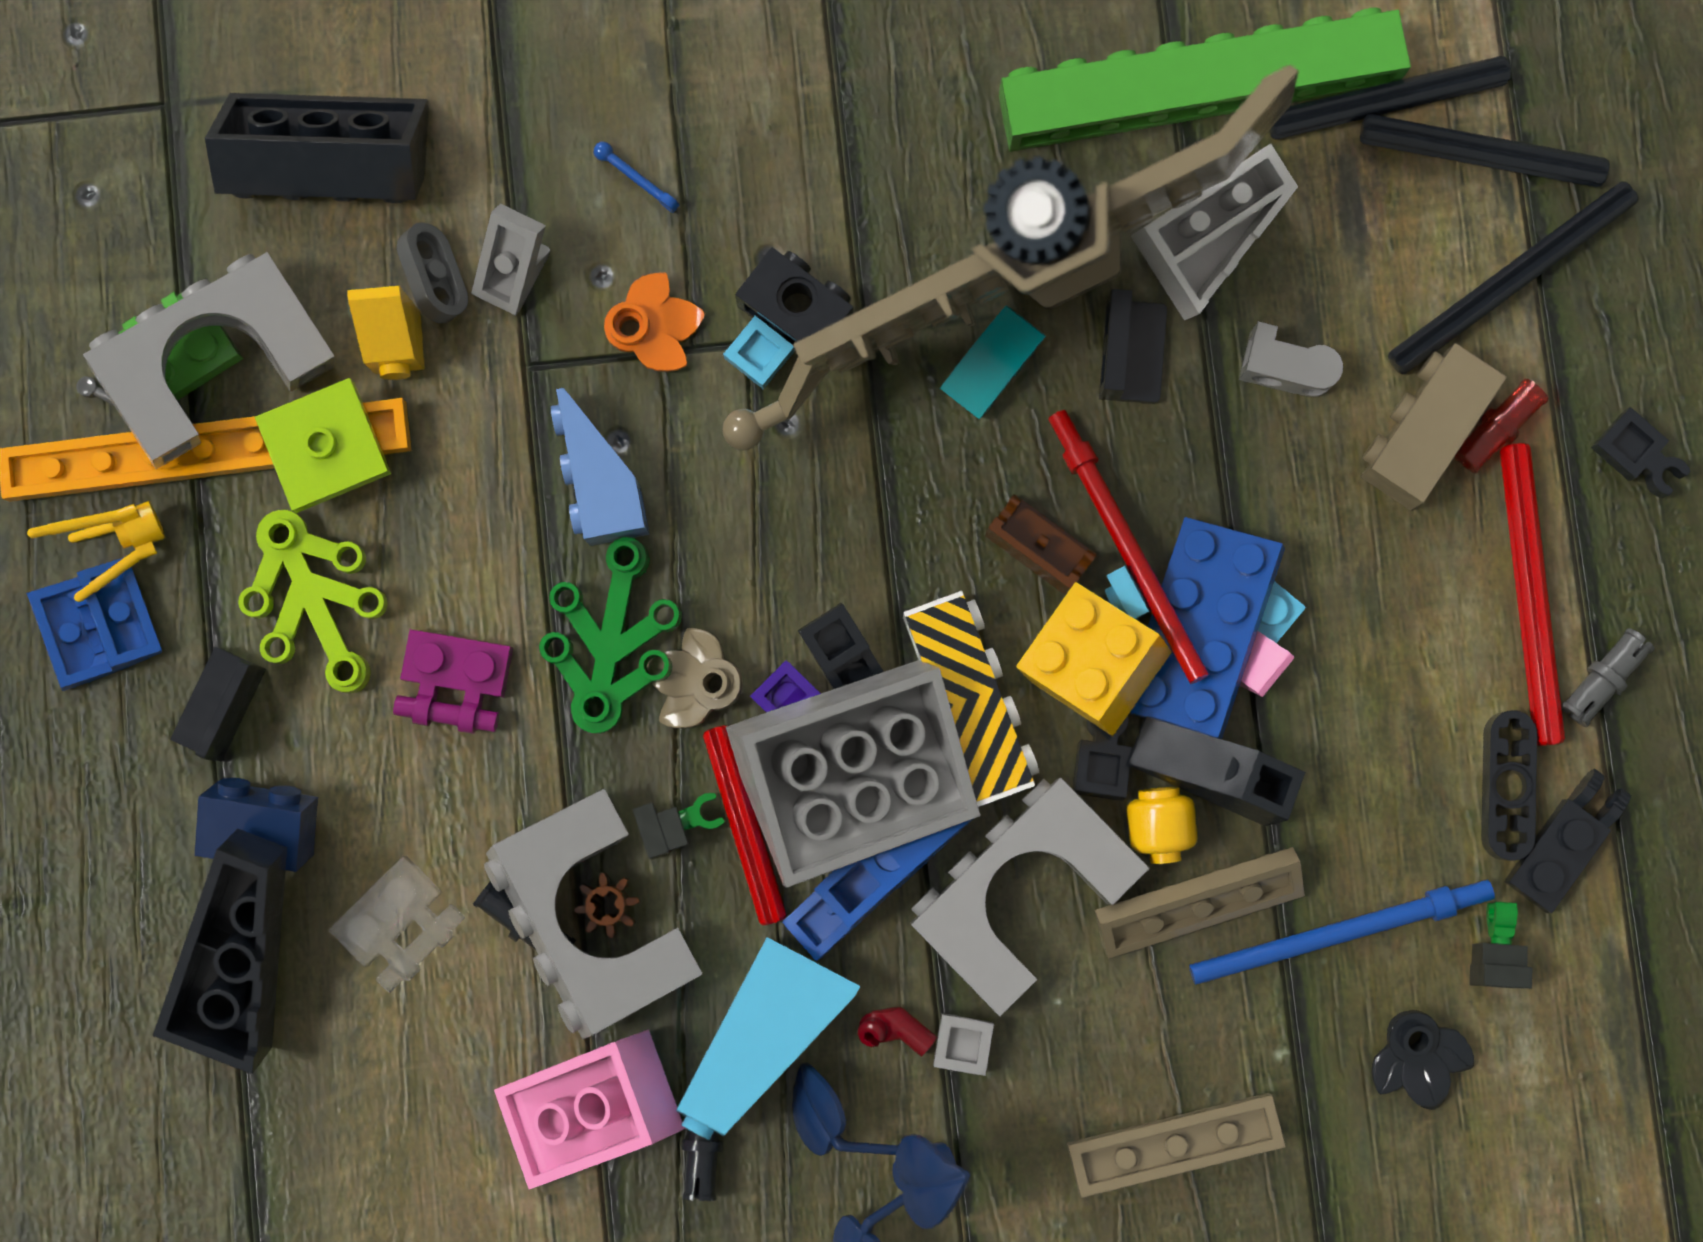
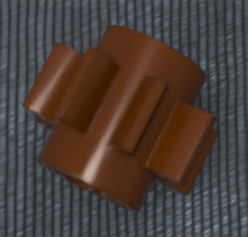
(593, 907)

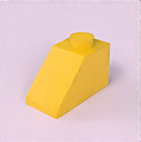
(387, 331)

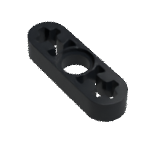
(1527, 771)

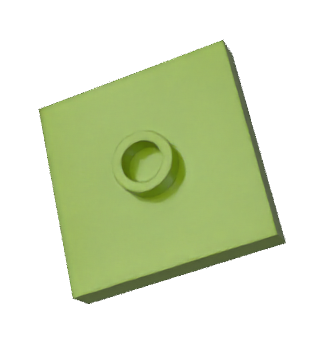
(322, 445)

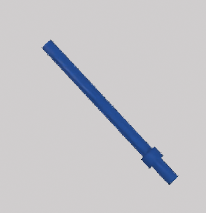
(1437, 903)

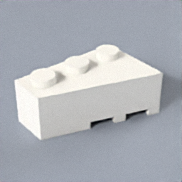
(1205, 239)

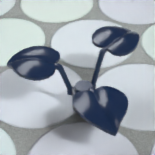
(921, 1169)

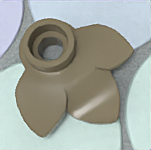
(688, 684)

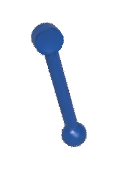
(604, 152)

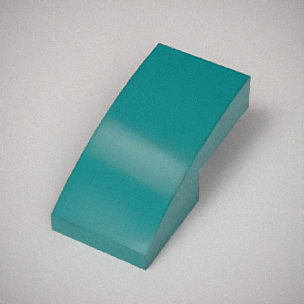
(993, 362)

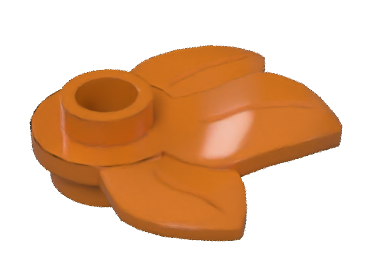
(661, 323)

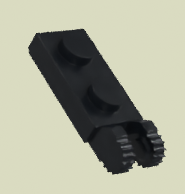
(1566, 844)

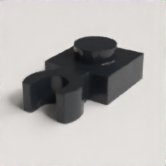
(1634, 448)
(1102, 764)

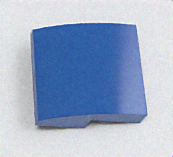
(97, 634)

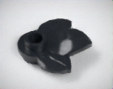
(1423, 1066)

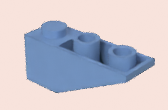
(605, 489)

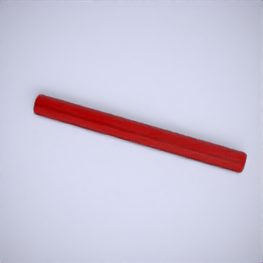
(1532, 593)

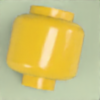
(1162, 824)

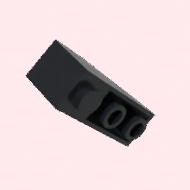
(1218, 771)

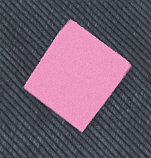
(1264, 665)

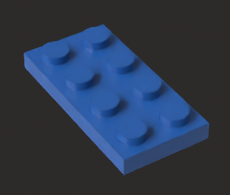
(1219, 593)

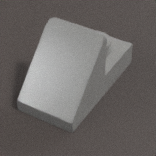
(510, 259)

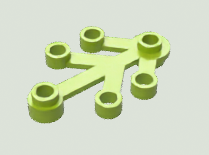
(309, 594)

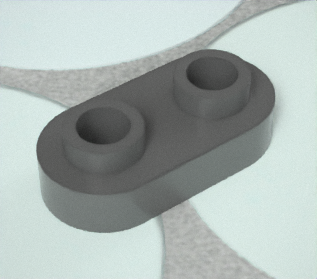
(432, 273)

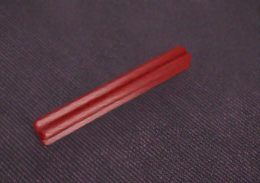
(745, 829)

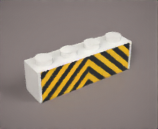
(948, 638)

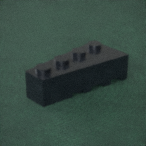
(230, 959)

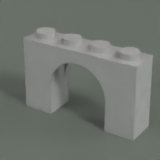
(248, 299)
(1053, 824)
(592, 988)

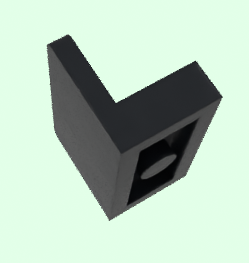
(1132, 349)
(218, 704)

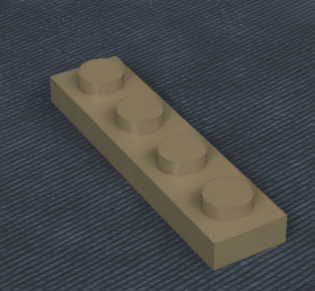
(1200, 902)
(1175, 1145)

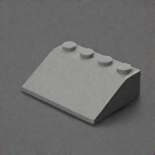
(854, 771)

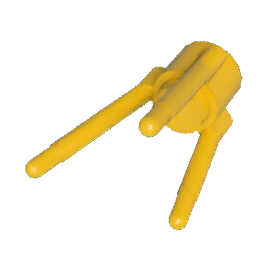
(134, 527)

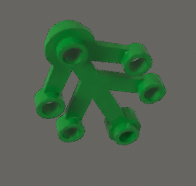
(609, 643)

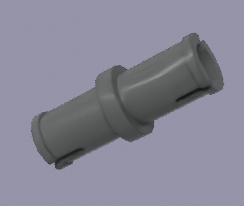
(1607, 677)

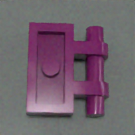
(457, 665)

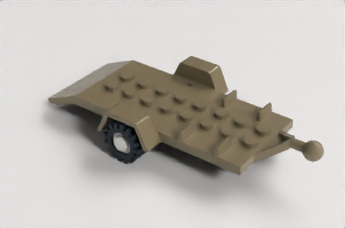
(1046, 243)

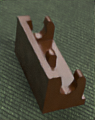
(1040, 544)

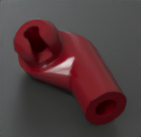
(892, 1025)

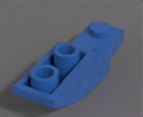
(858, 889)

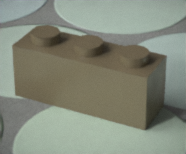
(1431, 425)

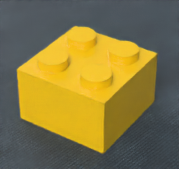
(1094, 658)

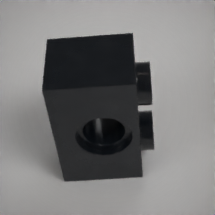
(777, 279)

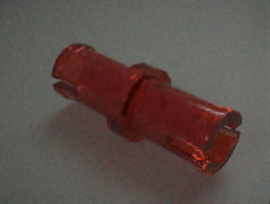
(1501, 425)

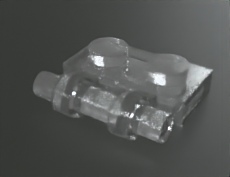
(386, 912)

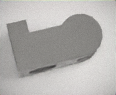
(1289, 366)

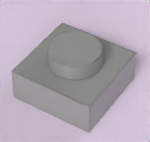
(963, 1044)

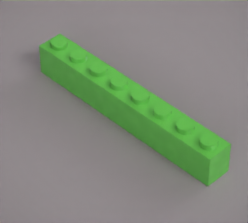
(1198, 79)

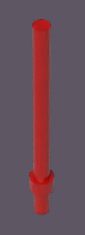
(1082, 461)

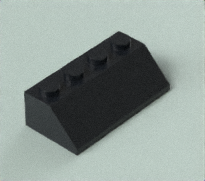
(319, 147)

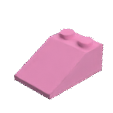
(589, 1109)

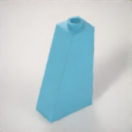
(765, 1030)

